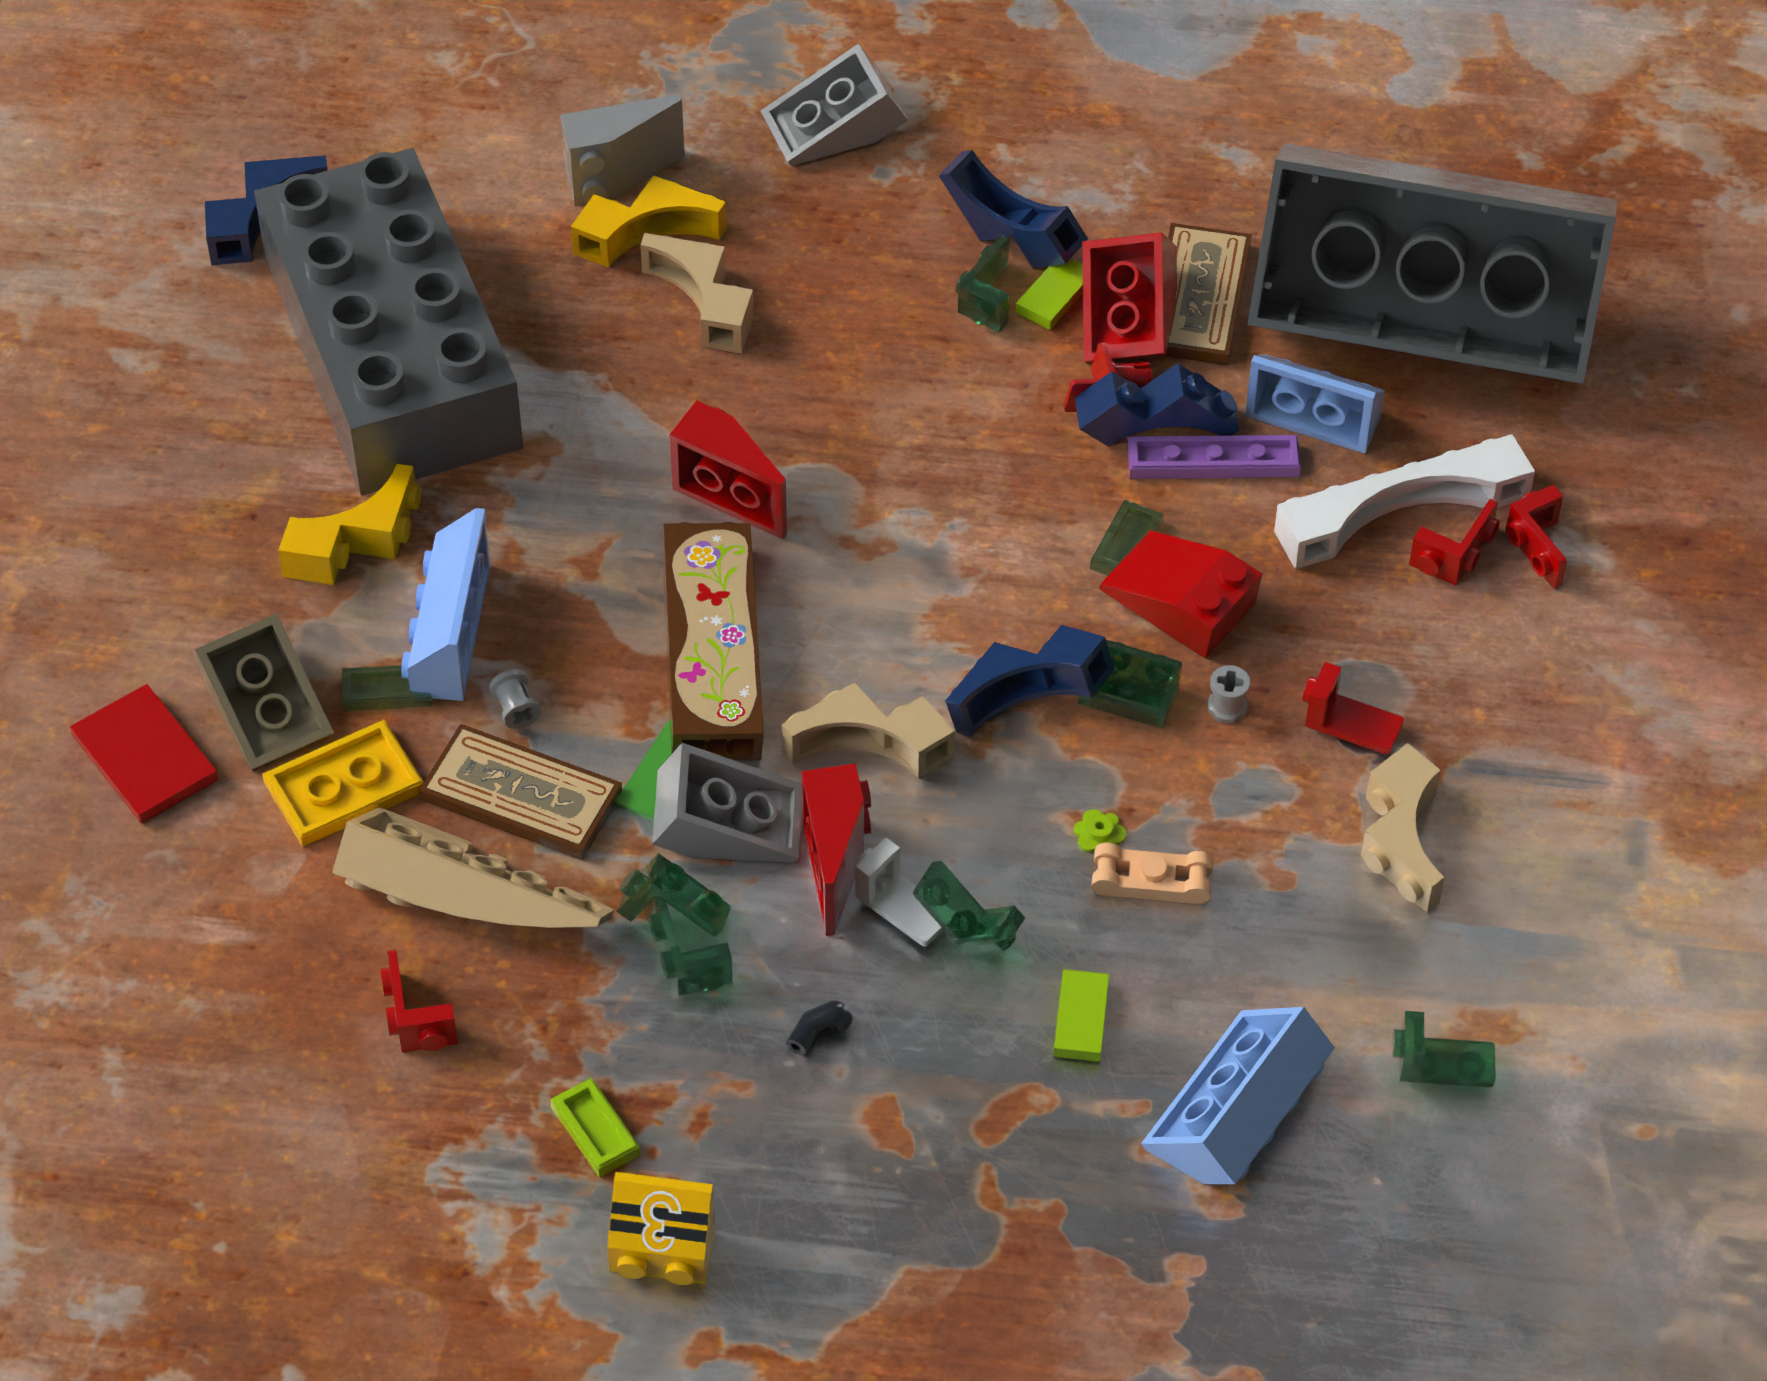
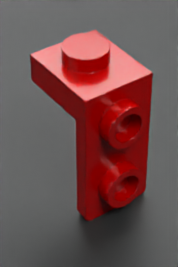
(1525, 530)
(1449, 559)
(1348, 717)
(417, 1028)

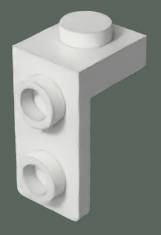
(891, 894)

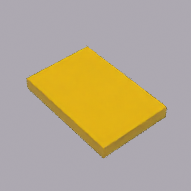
(342, 782)

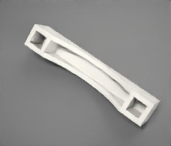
(1320, 523)

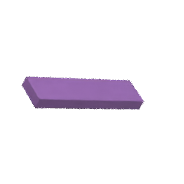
(1213, 456)

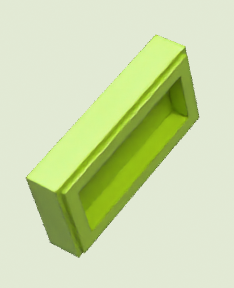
(1052, 294)
(1081, 1015)
(595, 1127)

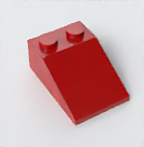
(1129, 295)
(727, 469)
(1185, 589)
(834, 830)

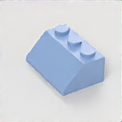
(1313, 402)

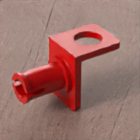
(1103, 365)

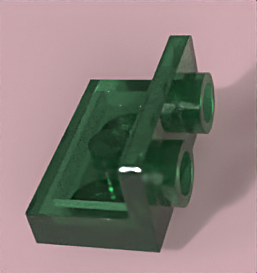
(1139, 687)

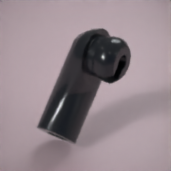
(815, 1020)

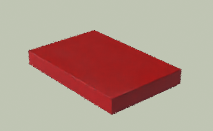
(144, 753)

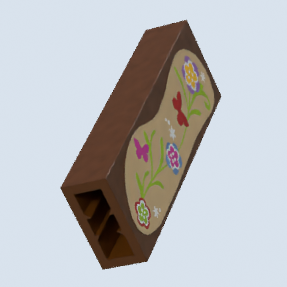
(712, 639)

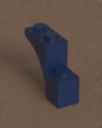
(992, 209)
(234, 223)
(1174, 399)
(1005, 676)

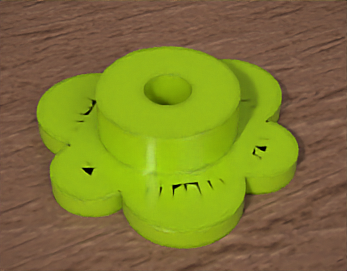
(1098, 829)

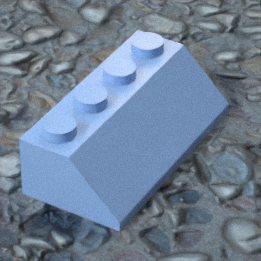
(449, 609)
(1240, 1094)

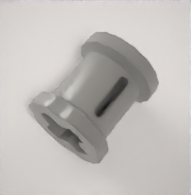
(1229, 689)
(515, 699)

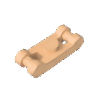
(1152, 874)

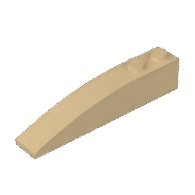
(442, 874)

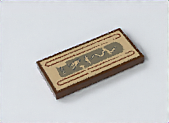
(1208, 291)
(521, 791)

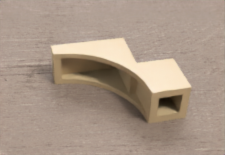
(700, 273)
(850, 720)
(1391, 845)

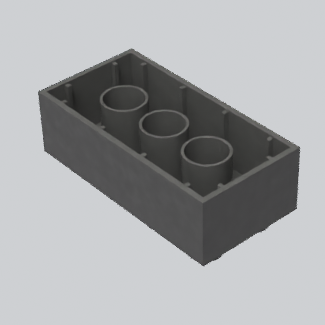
(1432, 262)
(389, 319)

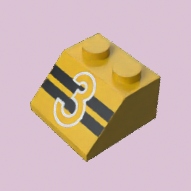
(661, 1228)

